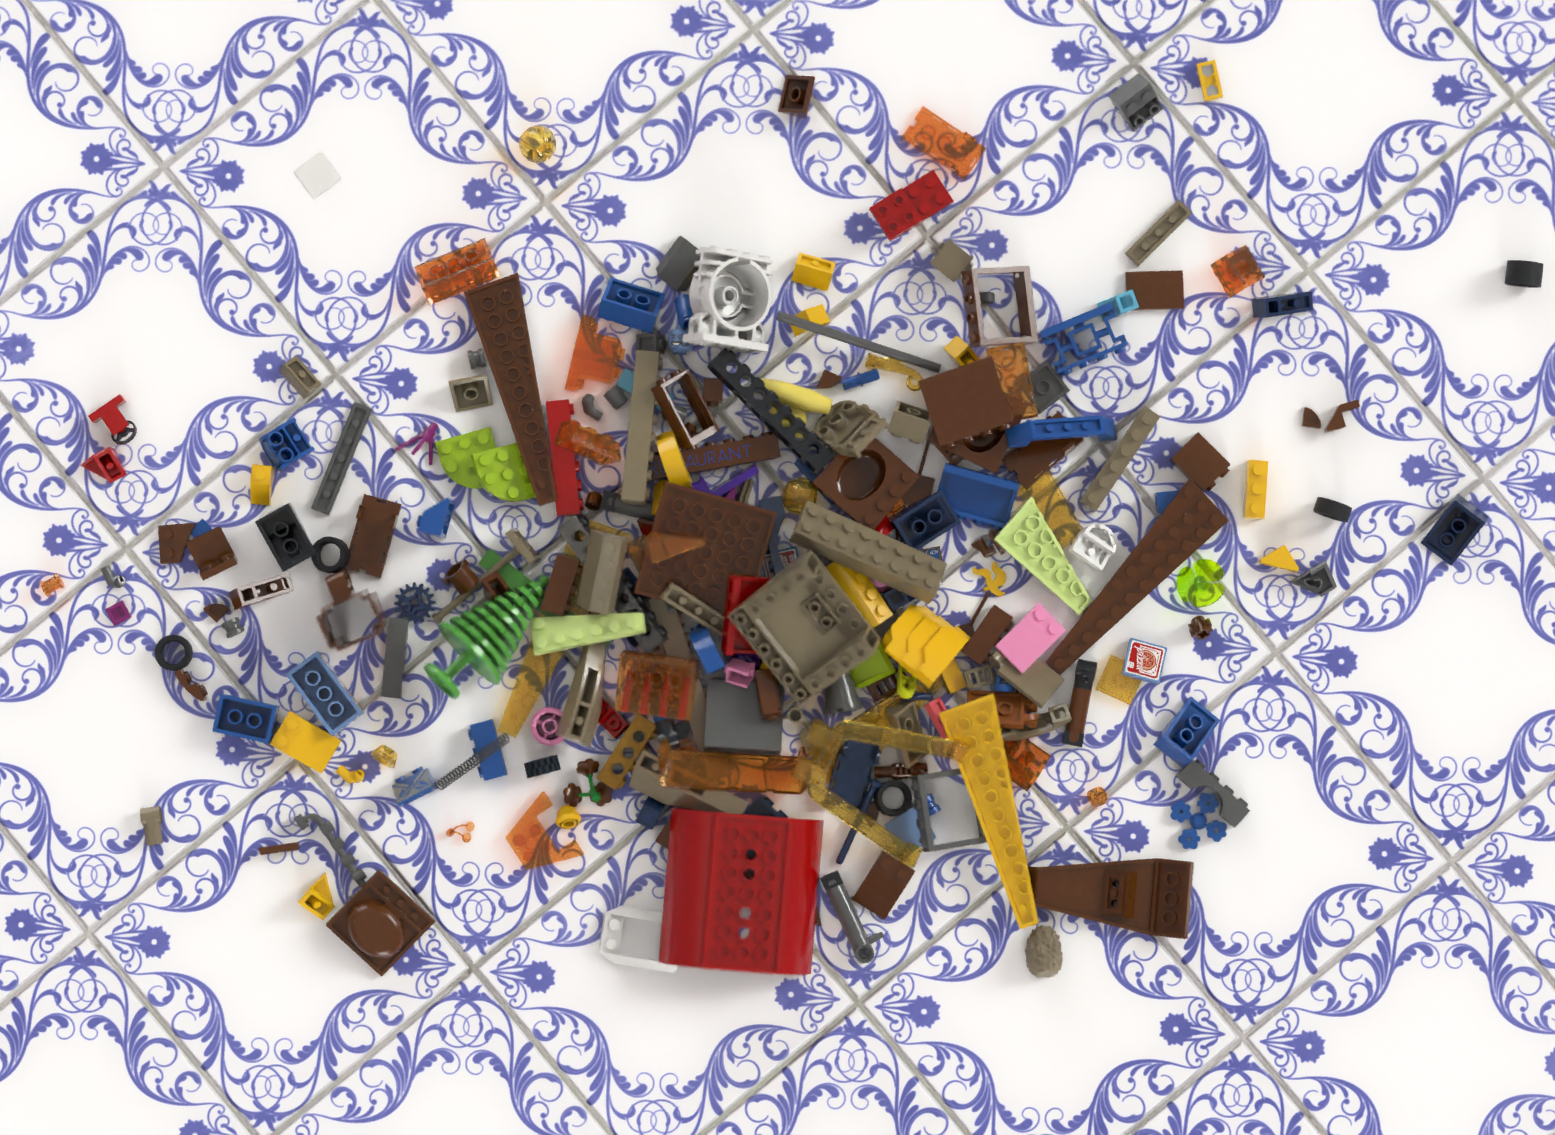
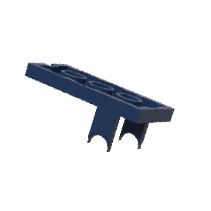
(853, 769)

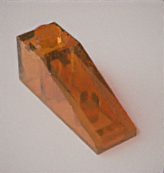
(666, 545)

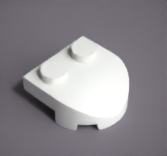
(1094, 545)

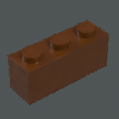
(561, 585)
(987, 635)

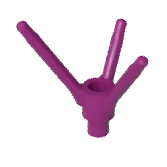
(426, 436)

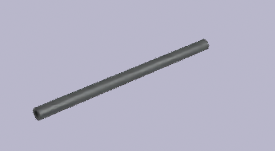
(858, 342)

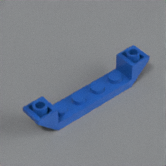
(1061, 428)

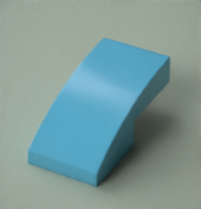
(1121, 303)

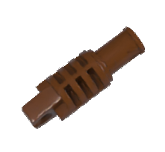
(898, 771)

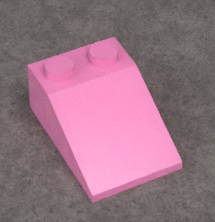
(1030, 638)

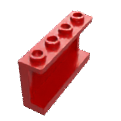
(738, 591)

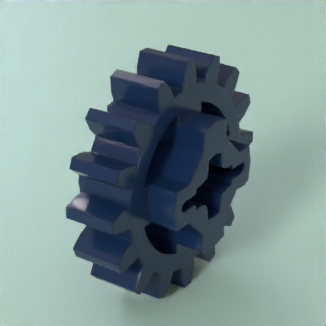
(418, 594)

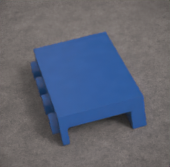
(978, 495)

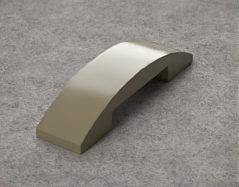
(1047, 722)

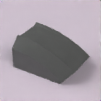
(678, 265)

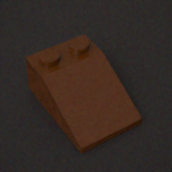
(883, 885)

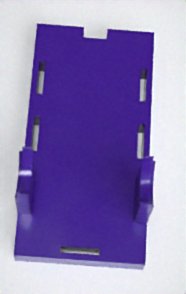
(729, 483)

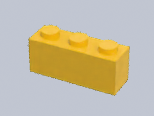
(1255, 489)

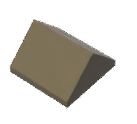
(471, 392)

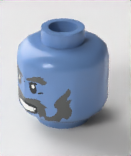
(676, 343)

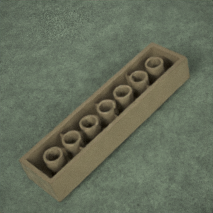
(868, 552)

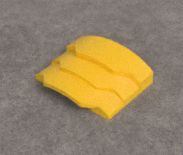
(924, 643)

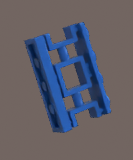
(1079, 326)

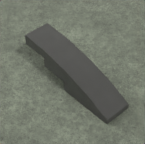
(395, 657)

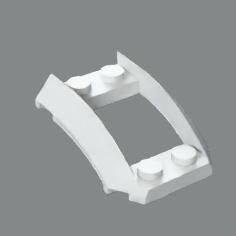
(611, 938)

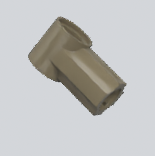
(151, 820)

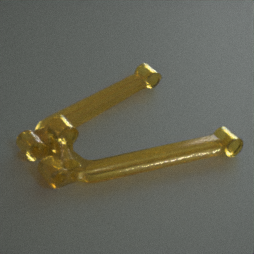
(831, 739)

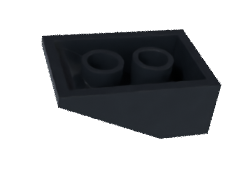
(286, 537)

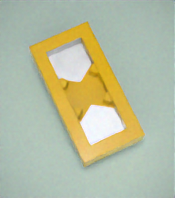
(1209, 80)

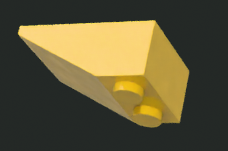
(305, 742)

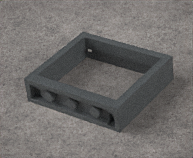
(923, 821)

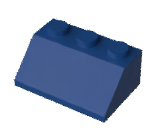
(630, 305)
(436, 519)

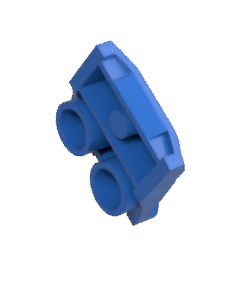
(285, 444)

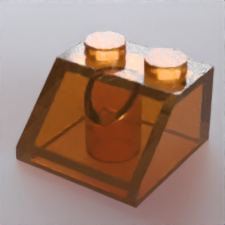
(1237, 271)

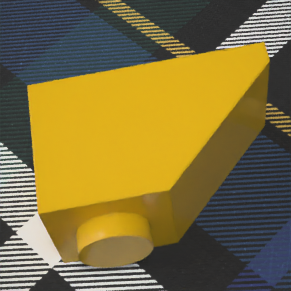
(960, 352)
(261, 484)

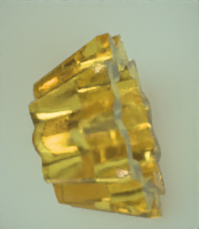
(385, 756)

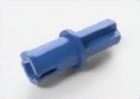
(860, 379)

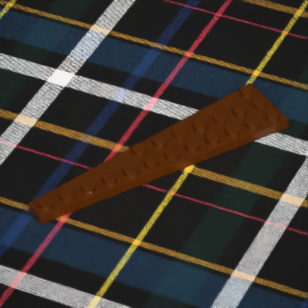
(506, 342)
(1170, 541)

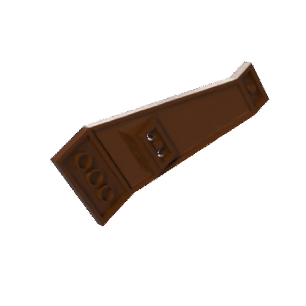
(1150, 894)

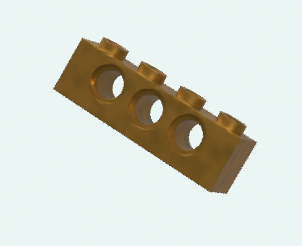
(606, 774)

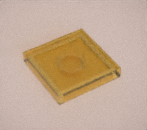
(1115, 684)

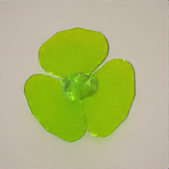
(1197, 587)

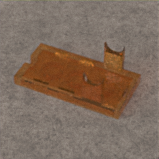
(952, 148)
(1012, 372)

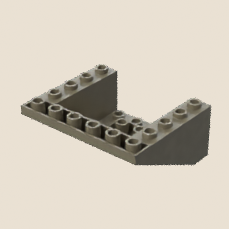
(805, 627)

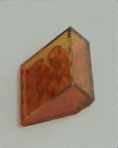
(656, 684)

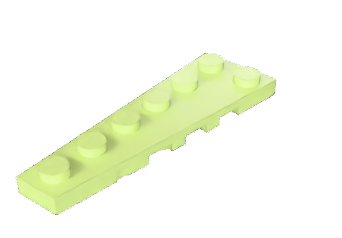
(569, 632)

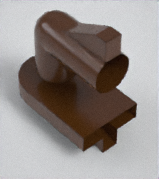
(981, 546)

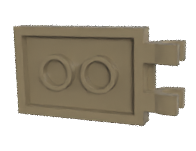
(1035, 683)

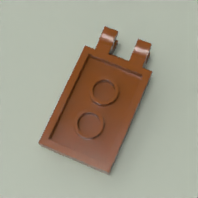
(1011, 708)

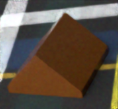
(796, 95)

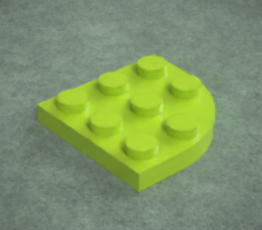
(456, 455)
(503, 473)

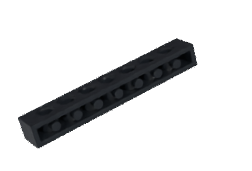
(771, 421)
(636, 601)

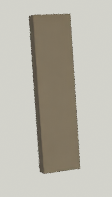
(1158, 233)

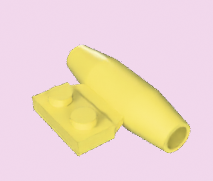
(798, 399)

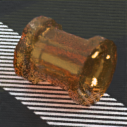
(52, 584)

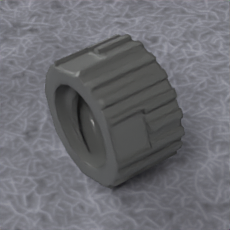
(987, 297)

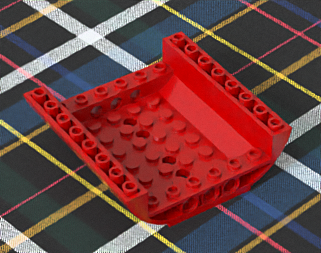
(709, 890)

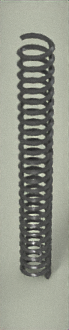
(473, 763)

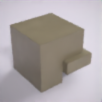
(952, 260)

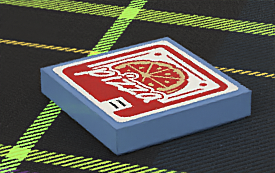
(1144, 661)

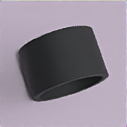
(1524, 273)

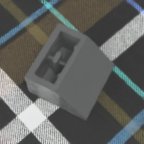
(1136, 101)

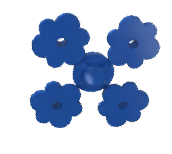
(1198, 821)

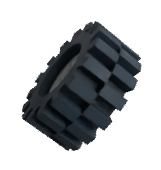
(542, 766)

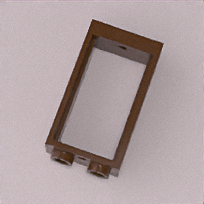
(696, 402)

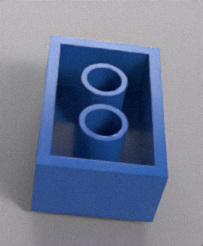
(245, 718)

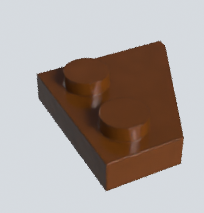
(173, 541)

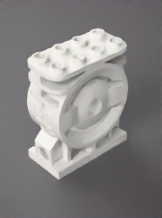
(709, 305)

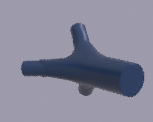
(918, 696)

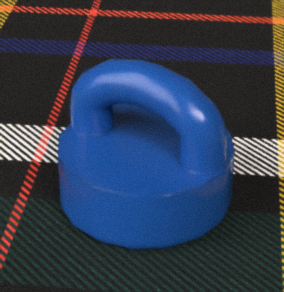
(1002, 687)

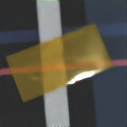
(1054, 508)

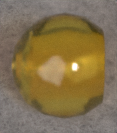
(537, 144)
(797, 493)

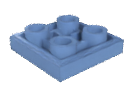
(905, 827)

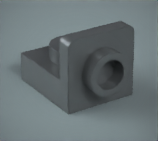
(651, 342)

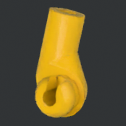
(350, 776)

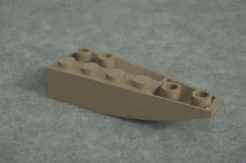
(585, 697)
(647, 781)

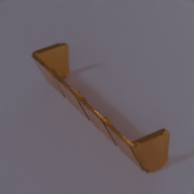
(729, 771)

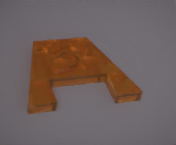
(532, 841)

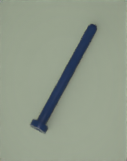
(864, 807)

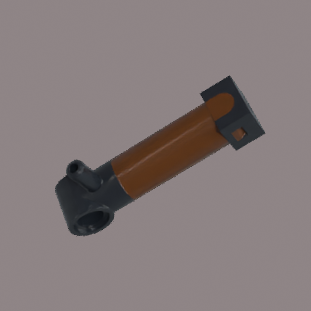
(1079, 702)

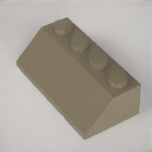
(602, 572)

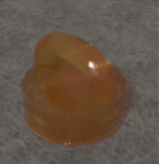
(1097, 796)

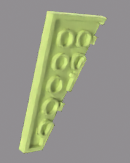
(1037, 550)

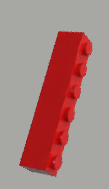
(563, 461)

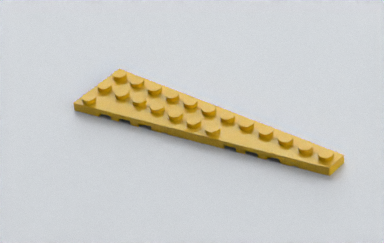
(992, 795)

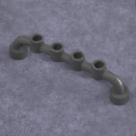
(336, 843)

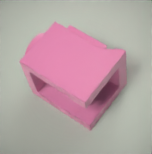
(739, 672)

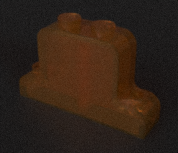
(593, 357)

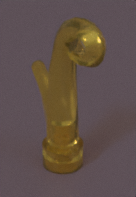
(894, 365)

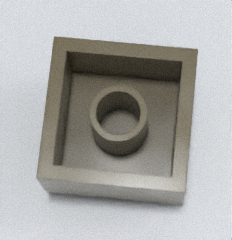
(909, 422)

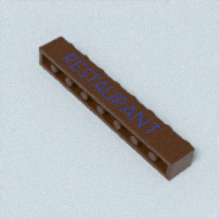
(723, 455)

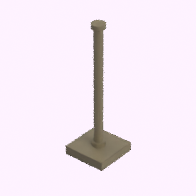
(521, 547)

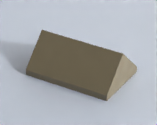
(905, 717)

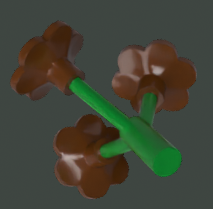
(600, 794)

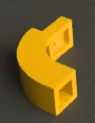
(672, 459)

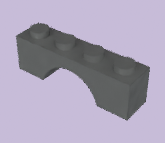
(1231, 808)

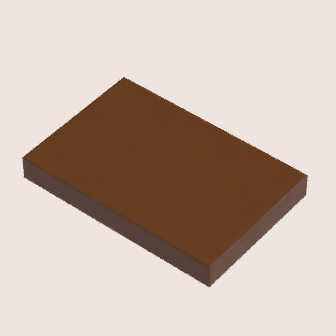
(1156, 289)

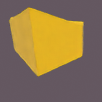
(318, 898)

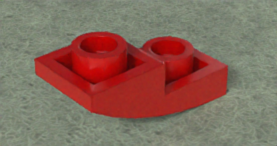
(611, 720)

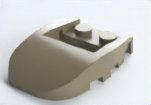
(843, 421)

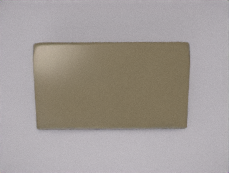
(299, 377)

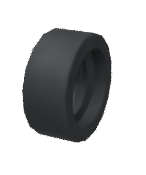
(1332, 509)
(344, 554)
(159, 649)
(906, 803)

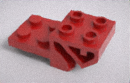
(911, 205)

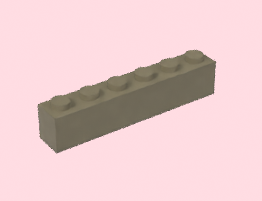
(1119, 459)

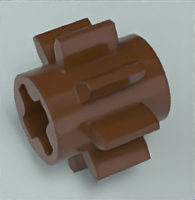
(1200, 627)

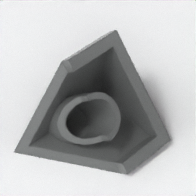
(1316, 579)

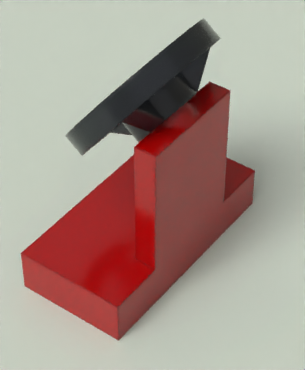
(115, 420)

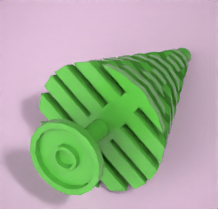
(487, 636)

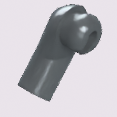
(588, 407)
(112, 579)

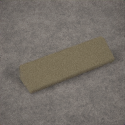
(693, 608)

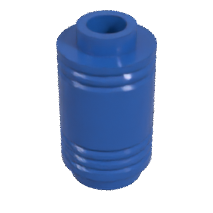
(683, 310)

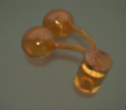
(466, 837)

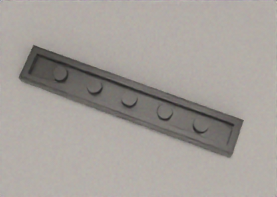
(341, 458)

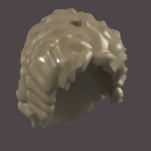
(1043, 952)

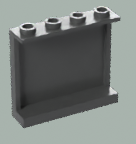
(736, 723)

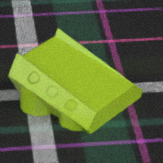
(872, 669)

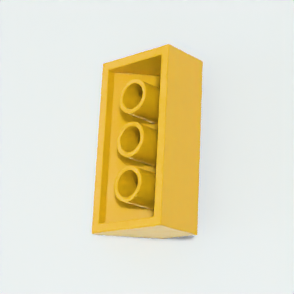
(862, 593)

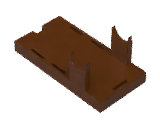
(1038, 456)
(375, 525)

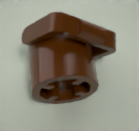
(461, 577)

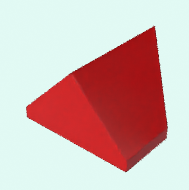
(105, 464)

